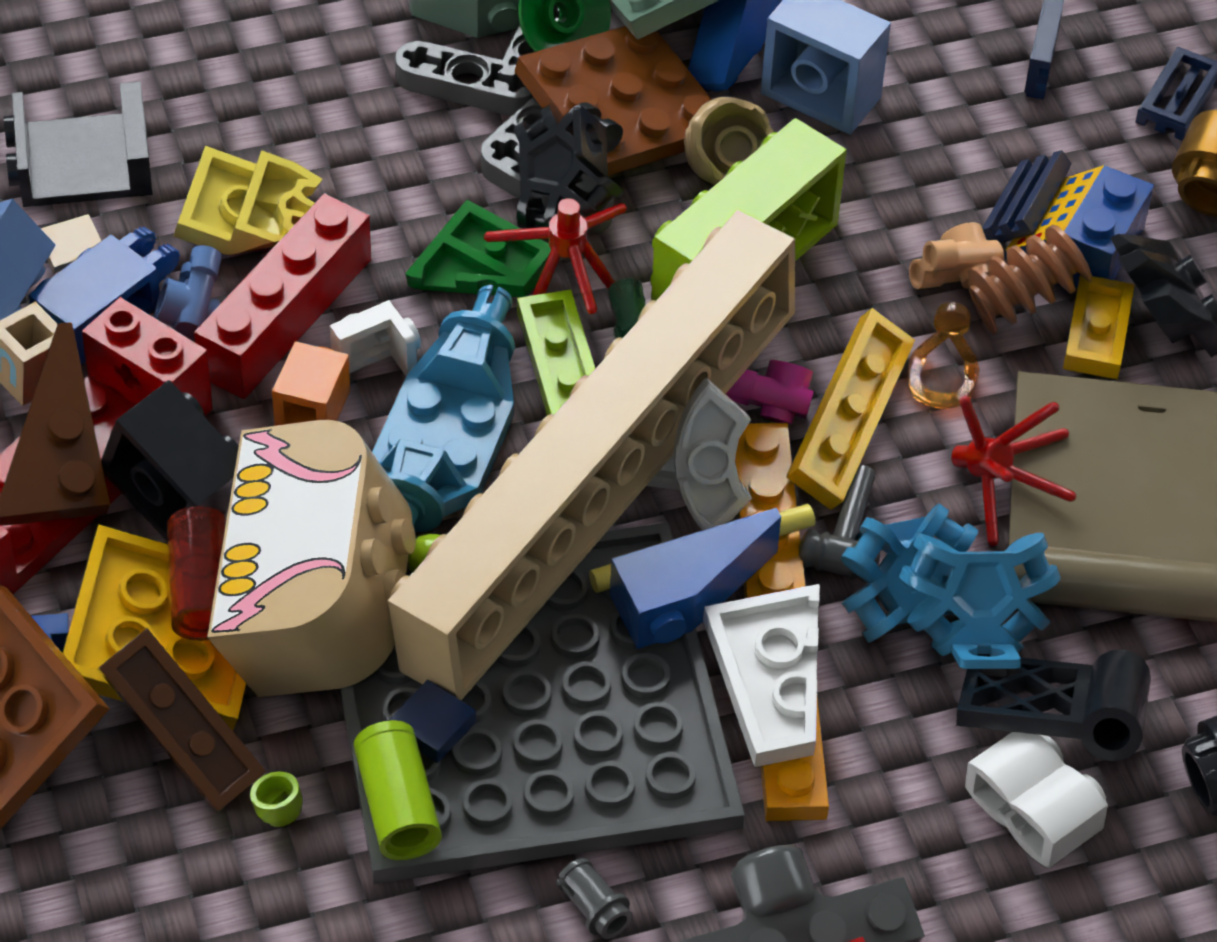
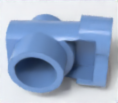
(188, 301)

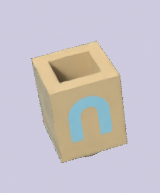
(23, 350)

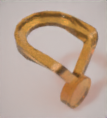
(951, 322)

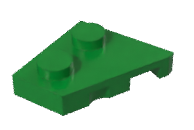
(465, 262)

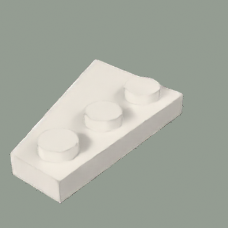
(770, 669)

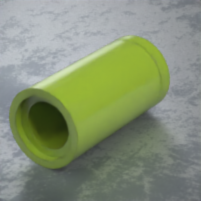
(397, 790)

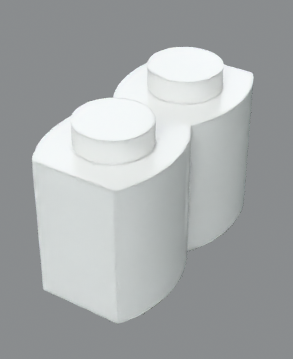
(1037, 795)

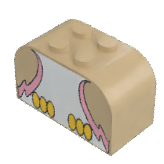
(308, 559)

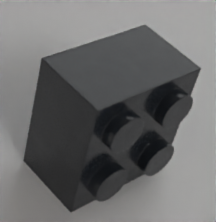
(169, 457)

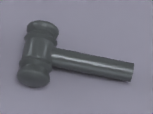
(825, 550)

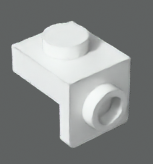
(375, 336)

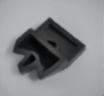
(1170, 288)

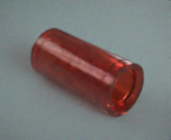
(194, 561)

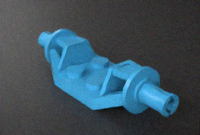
(452, 413)

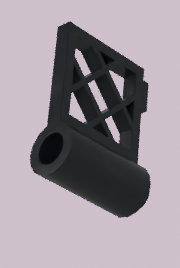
(1099, 702)

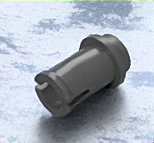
(604, 910)

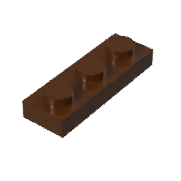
(181, 720)

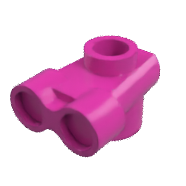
(780, 392)

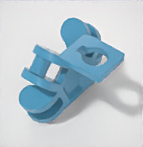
(884, 580)
(982, 595)

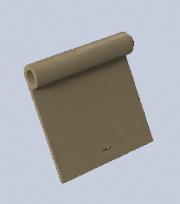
(1144, 493)

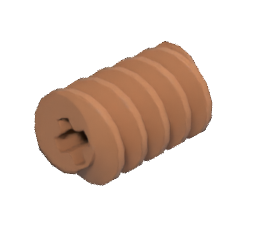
(1026, 276)

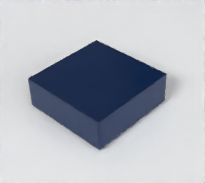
(436, 719)

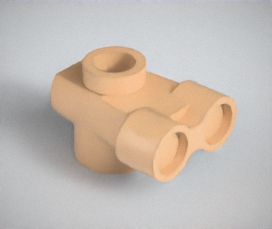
(953, 257)

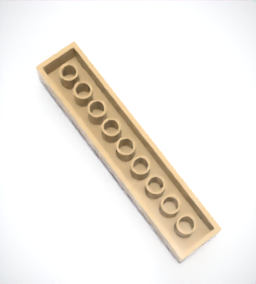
(590, 458)

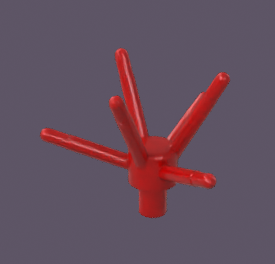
(567, 240)
(995, 457)

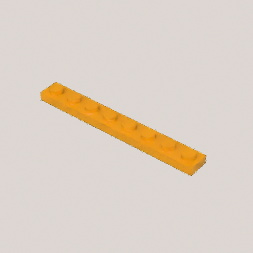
(763, 458)

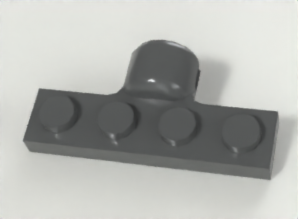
(785, 906)

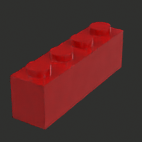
(285, 294)

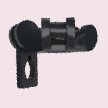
(556, 155)

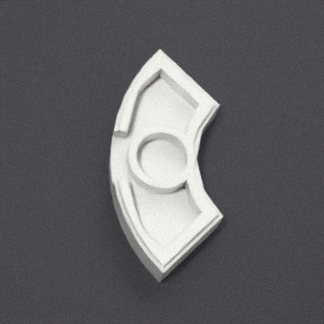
(706, 456)

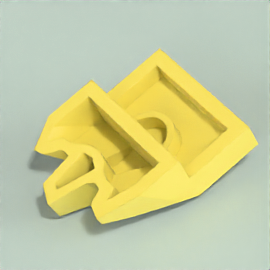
(244, 203)

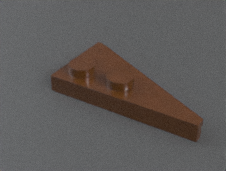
(57, 455)

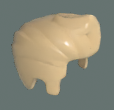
(723, 134)

